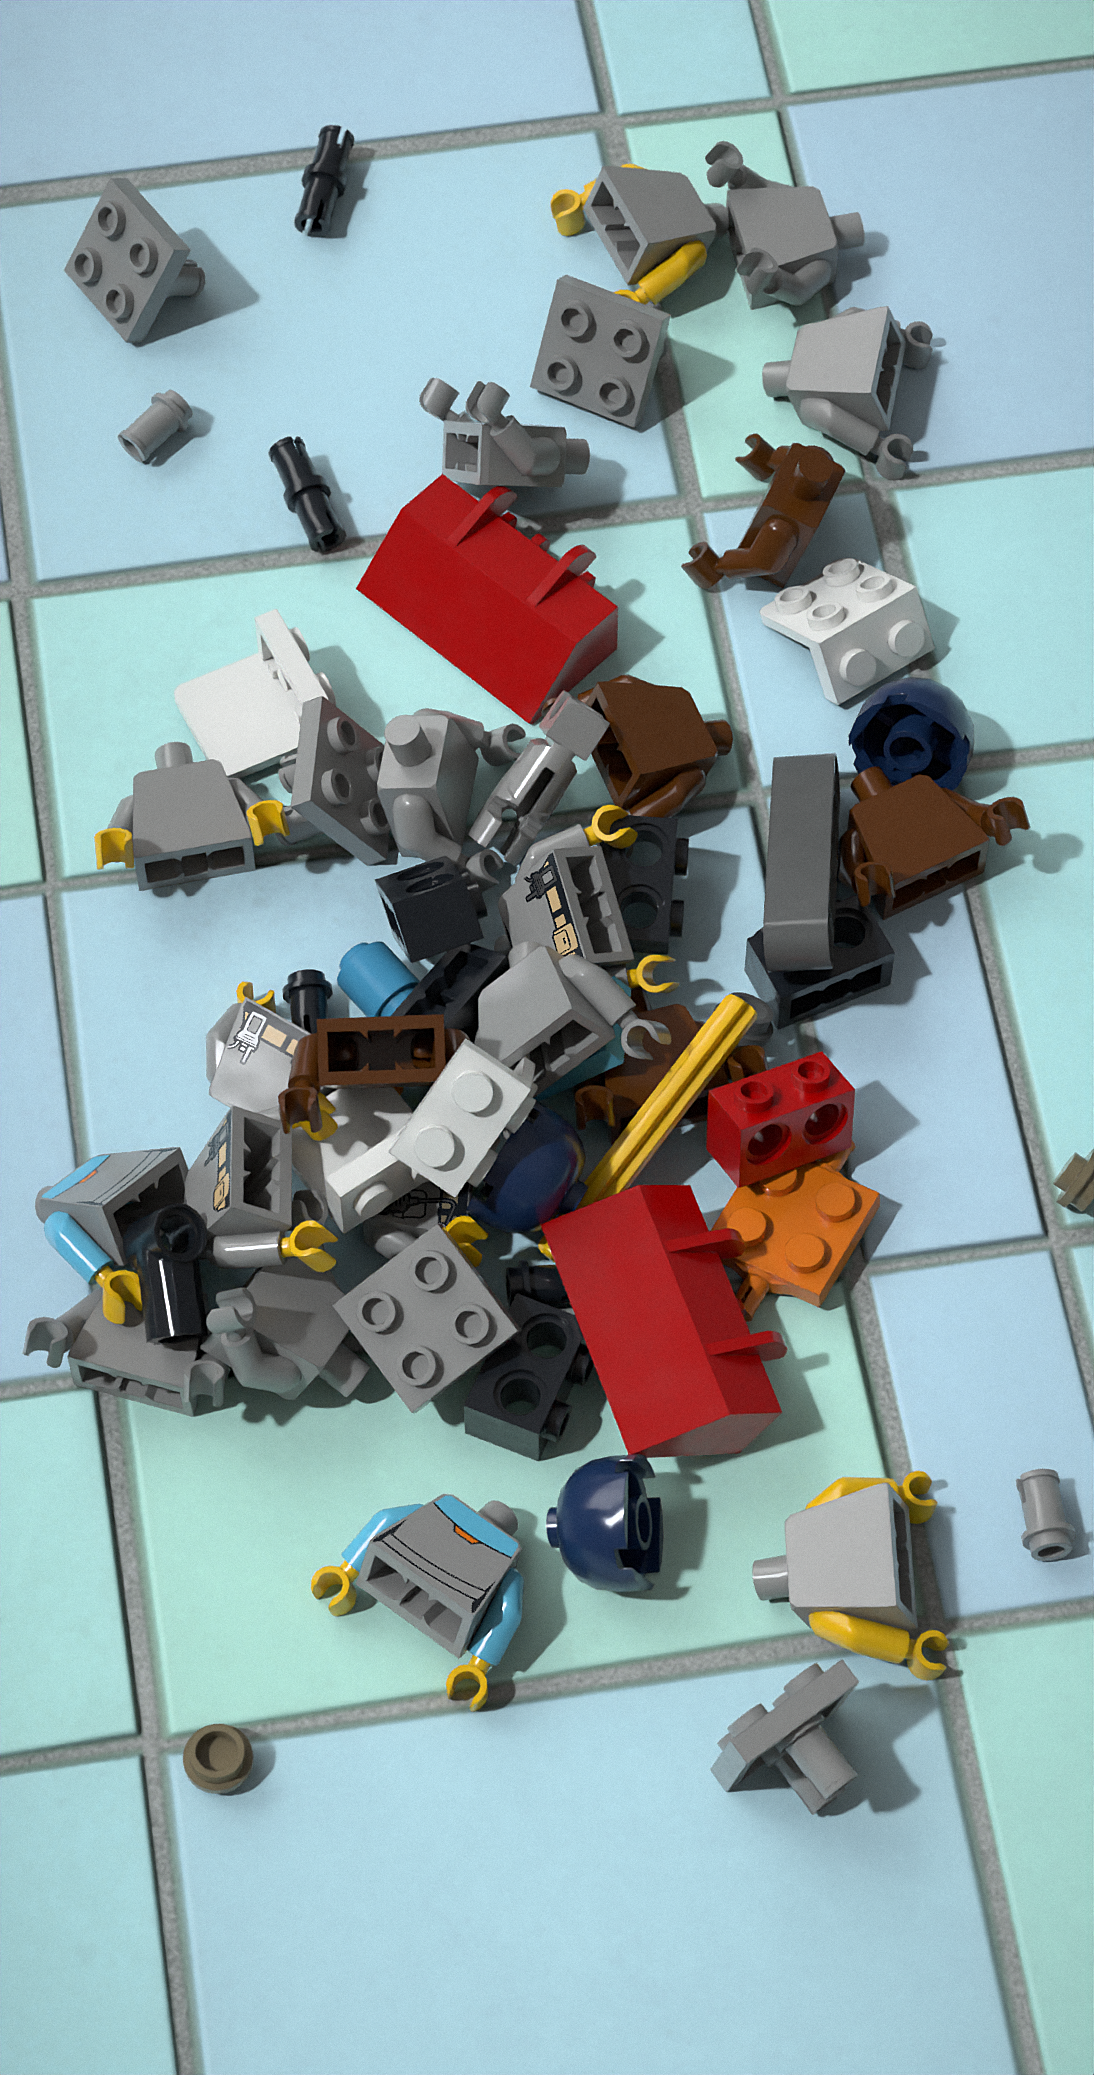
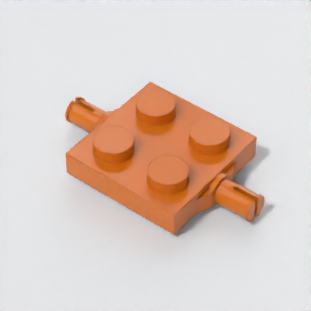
(797, 1230)

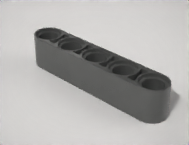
(802, 863)

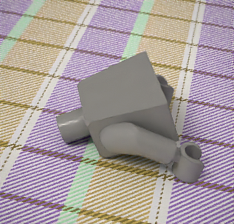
(779, 232)
(848, 379)
(499, 447)
(430, 783)
(556, 1014)
(283, 1323)
(122, 1362)

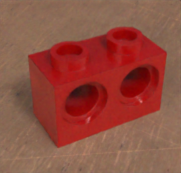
(780, 1119)

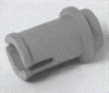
(152, 428)
(1044, 1516)

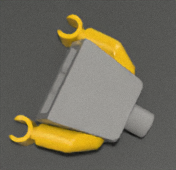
(647, 223)
(854, 1569)

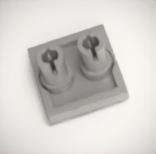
(131, 261)
(600, 350)
(335, 783)
(427, 1318)
(793, 1738)

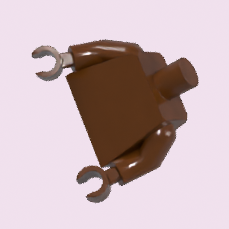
(783, 520)
(654, 746)
(917, 839)
(365, 1055)
(625, 1088)

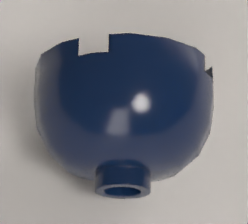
(912, 731)
(533, 1175)
(608, 1524)

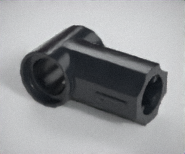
(170, 1277)

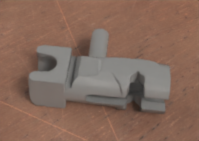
(540, 776)

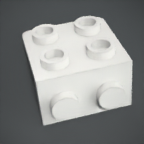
(855, 624)
(253, 707)
(462, 1115)
(355, 1161)

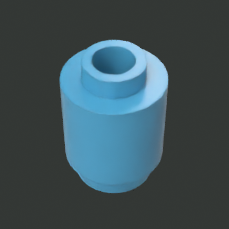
(375, 979)

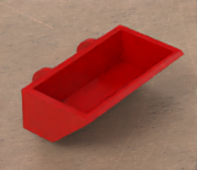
(492, 596)
(666, 1322)

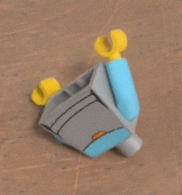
(94, 1207)
(441, 1573)

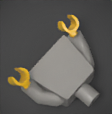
(187, 822)

